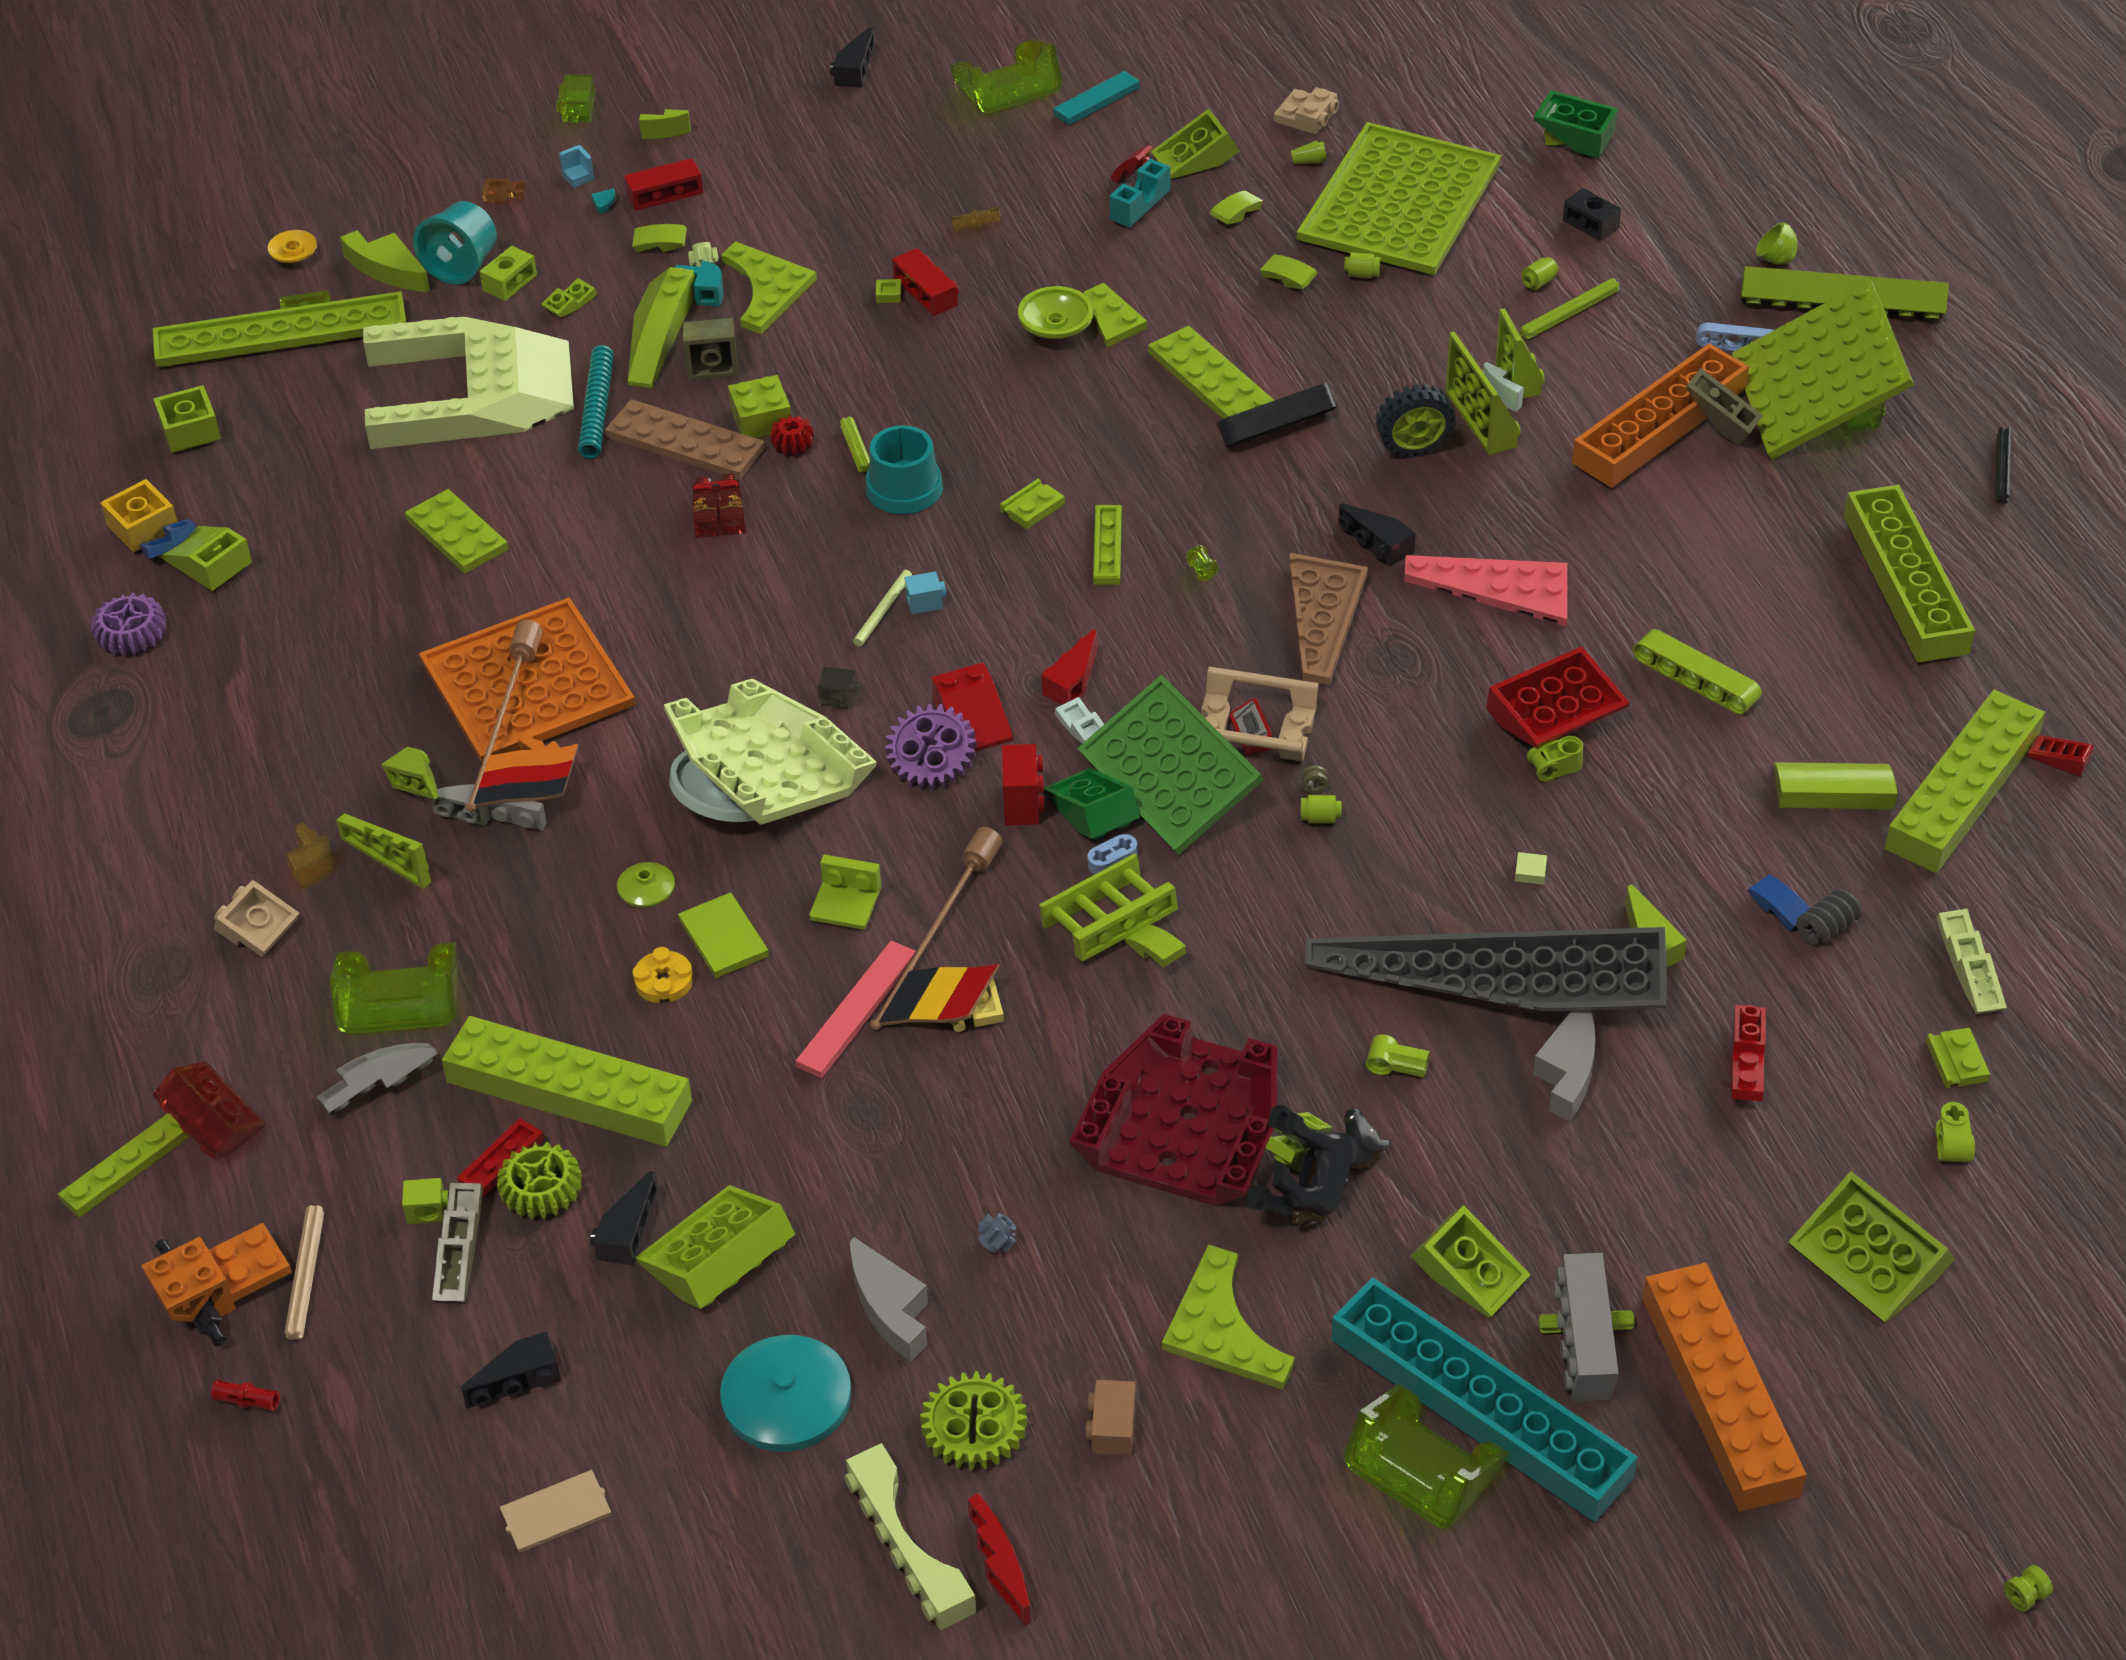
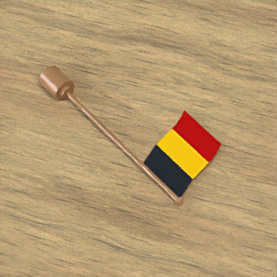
(944, 992)

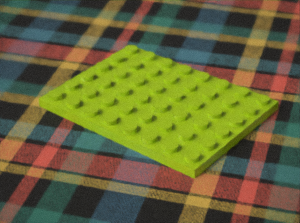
(1399, 198)

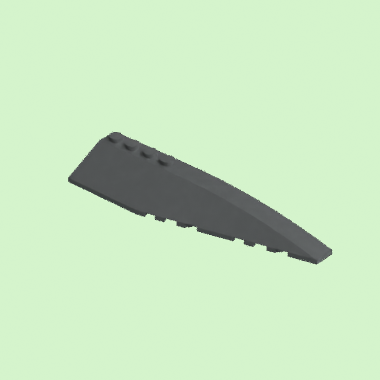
(1513, 968)

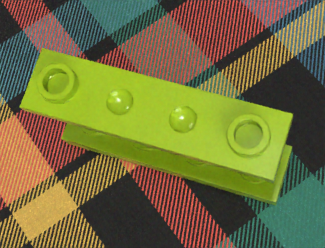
(1117, 925)

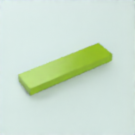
(1107, 545)

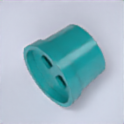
(442, 252)
(903, 471)

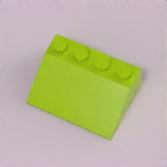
(1478, 400)
(717, 1245)
(1871, 1248)

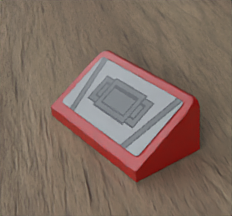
(1250, 720)

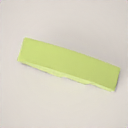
(1971, 962)

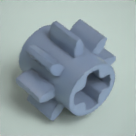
(996, 1233)

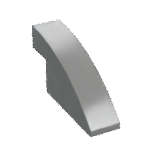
(1568, 1062)
(890, 1299)

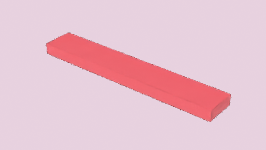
(855, 1010)

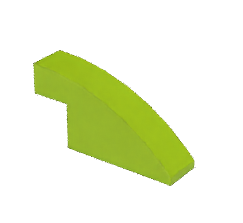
(385, 261)

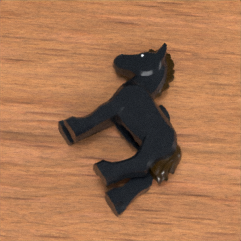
(1323, 1166)

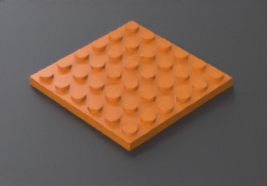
(553, 693)

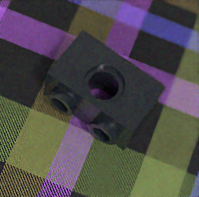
(1591, 214)

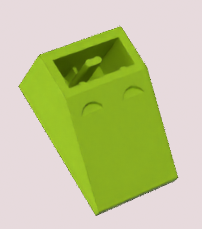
(210, 555)

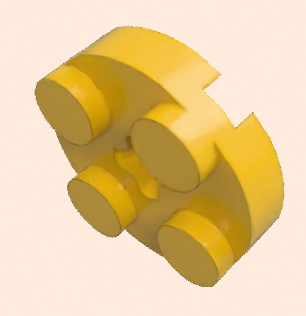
(663, 962)

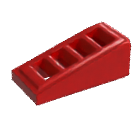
(2069, 755)

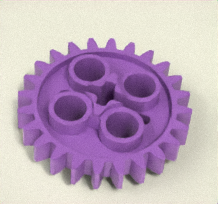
(952, 755)

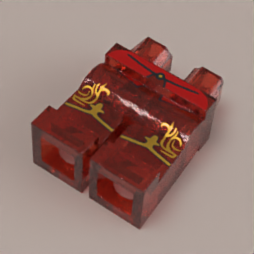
(715, 498)

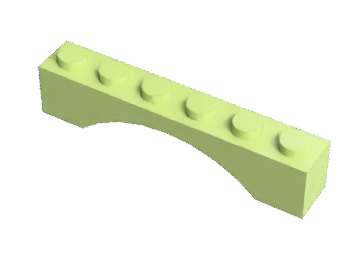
(941, 1587)

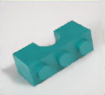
(1131, 203)

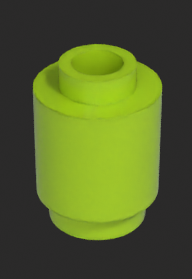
(1362, 265)
(1539, 273)
(1320, 809)

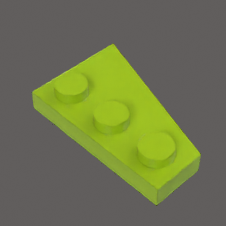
(1113, 315)

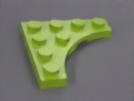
(773, 281)
(1214, 1332)

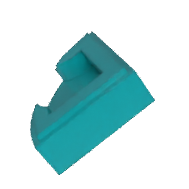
(603, 200)

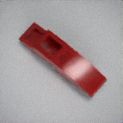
(1748, 1053)

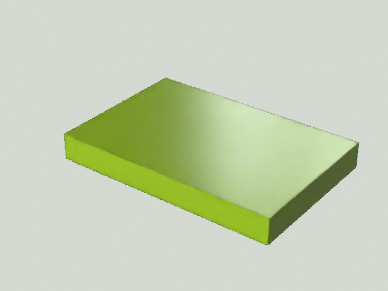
(723, 935)

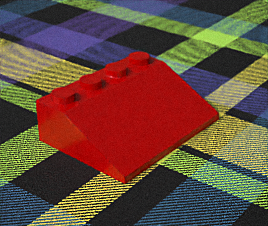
(1554, 698)

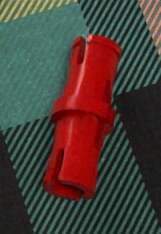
(245, 1395)

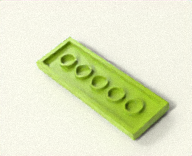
(1207, 373)

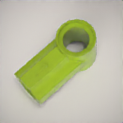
(1388, 1056)

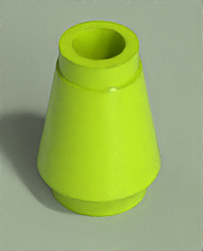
(1309, 154)

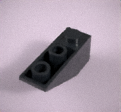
(1381, 534)
(518, 1368)

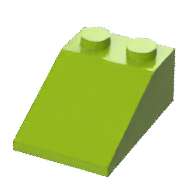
(1196, 147)
(1516, 358)
(1470, 1262)

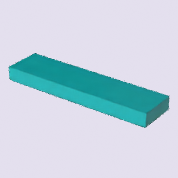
(1096, 97)

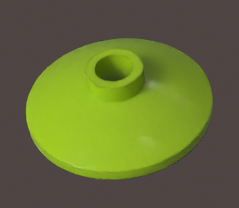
(645, 884)

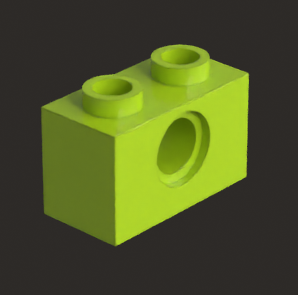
(508, 273)

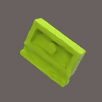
(1032, 503)
(1958, 1057)

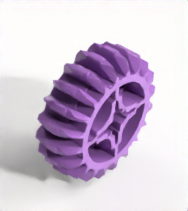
(128, 624)

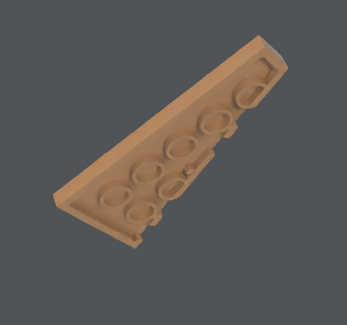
(1324, 607)

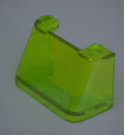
(1031, 77)
(394, 997)
(1417, 1463)

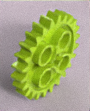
(942, 1419)

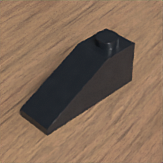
(853, 60)
(625, 1222)

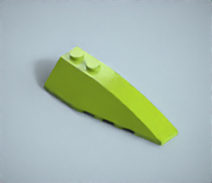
(658, 323)

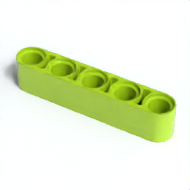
(1697, 671)

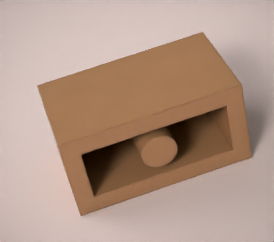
(1112, 1417)

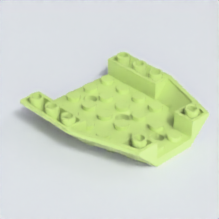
(769, 751)

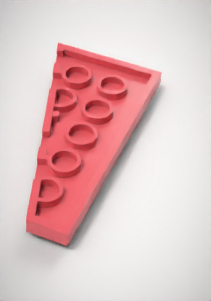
(1498, 583)

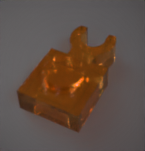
(500, 189)

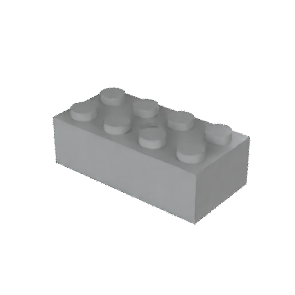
(1585, 1327)

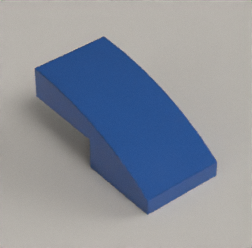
(174, 535)
(1778, 897)

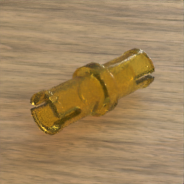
(976, 218)

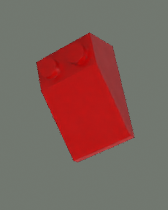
(976, 697)

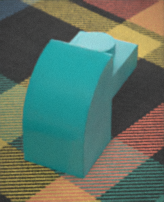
(708, 283)

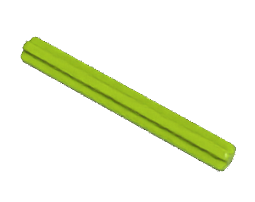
(1569, 308)

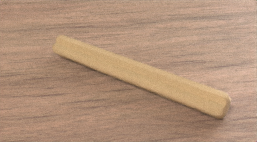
(304, 1273)

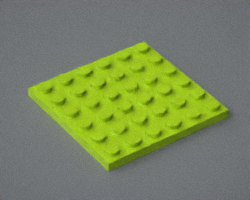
(1823, 369)

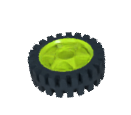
(1415, 420)

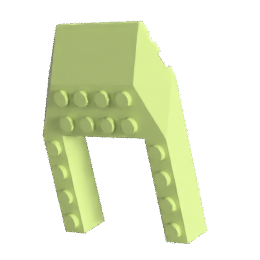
(511, 380)

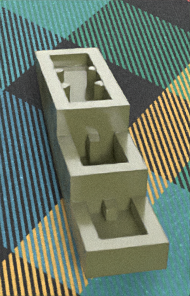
(457, 1243)

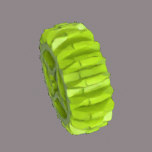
(542, 1189)

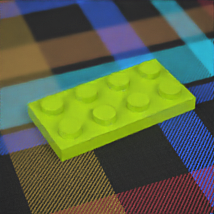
(456, 531)

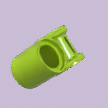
(1558, 758)
(1954, 1134)

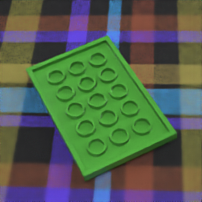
(1174, 761)

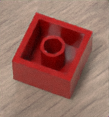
(1022, 784)

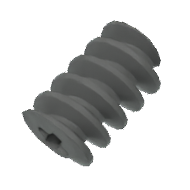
(1829, 917)

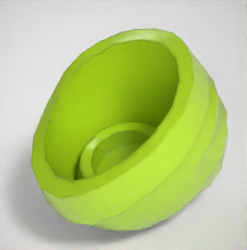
(1778, 245)

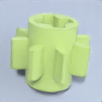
(702, 252)

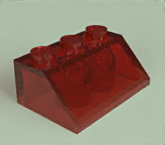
(208, 1109)

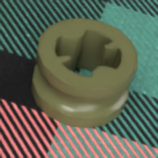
(1318, 773)

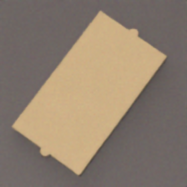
(555, 1511)

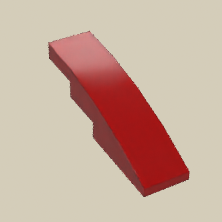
(1001, 1563)

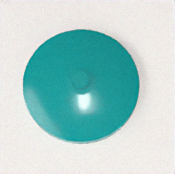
(785, 1393)

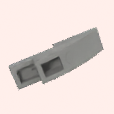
(453, 800)
(386, 1064)

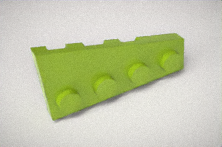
(386, 847)

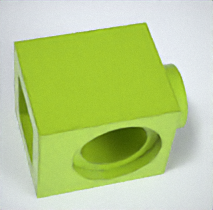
(424, 1200)

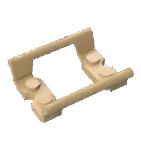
(1296, 723)

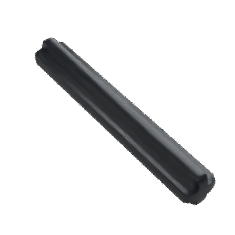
(2003, 465)

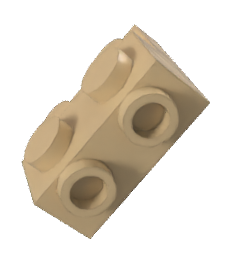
(1307, 110)
(255, 918)

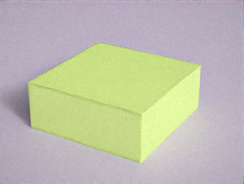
(1530, 868)

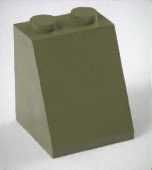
(710, 349)

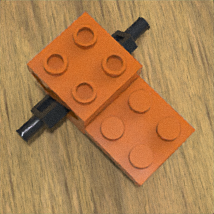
(204, 1283)

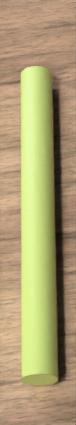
(881, 609)

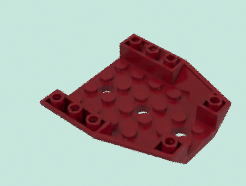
(1140, 1106)

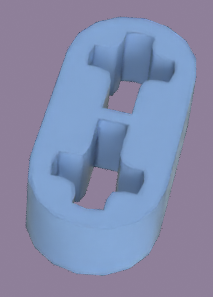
(1111, 852)

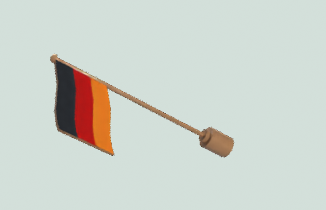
(521, 773)

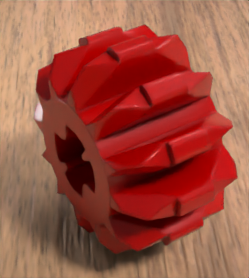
(792, 435)

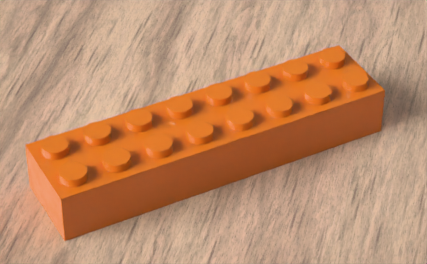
(1653, 418)
(1723, 1387)

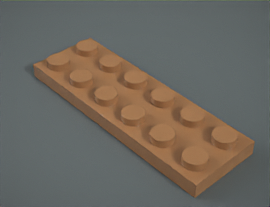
(685, 439)

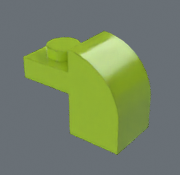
(1290, 1152)

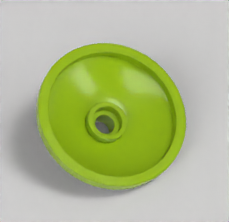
(1055, 312)

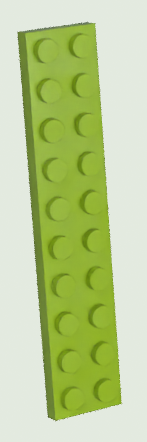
(275, 329)

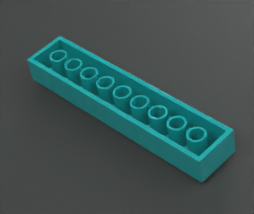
(1484, 1398)

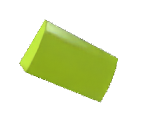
(1835, 785)

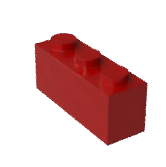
(663, 184)
(925, 281)

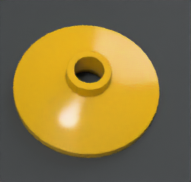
(292, 246)

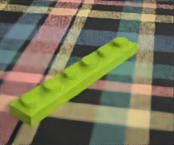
(122, 1165)

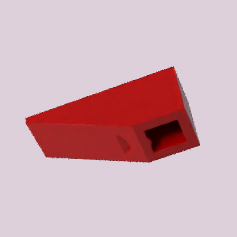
(1071, 673)

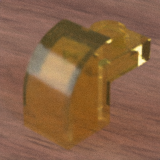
(312, 859)

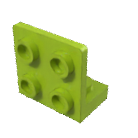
(846, 892)

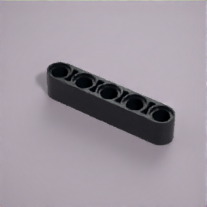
(1277, 415)

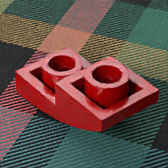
(1131, 164)

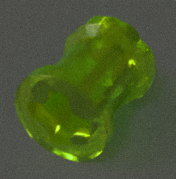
(1201, 562)

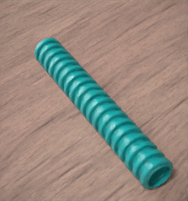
(595, 402)

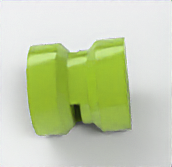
(2028, 1588)

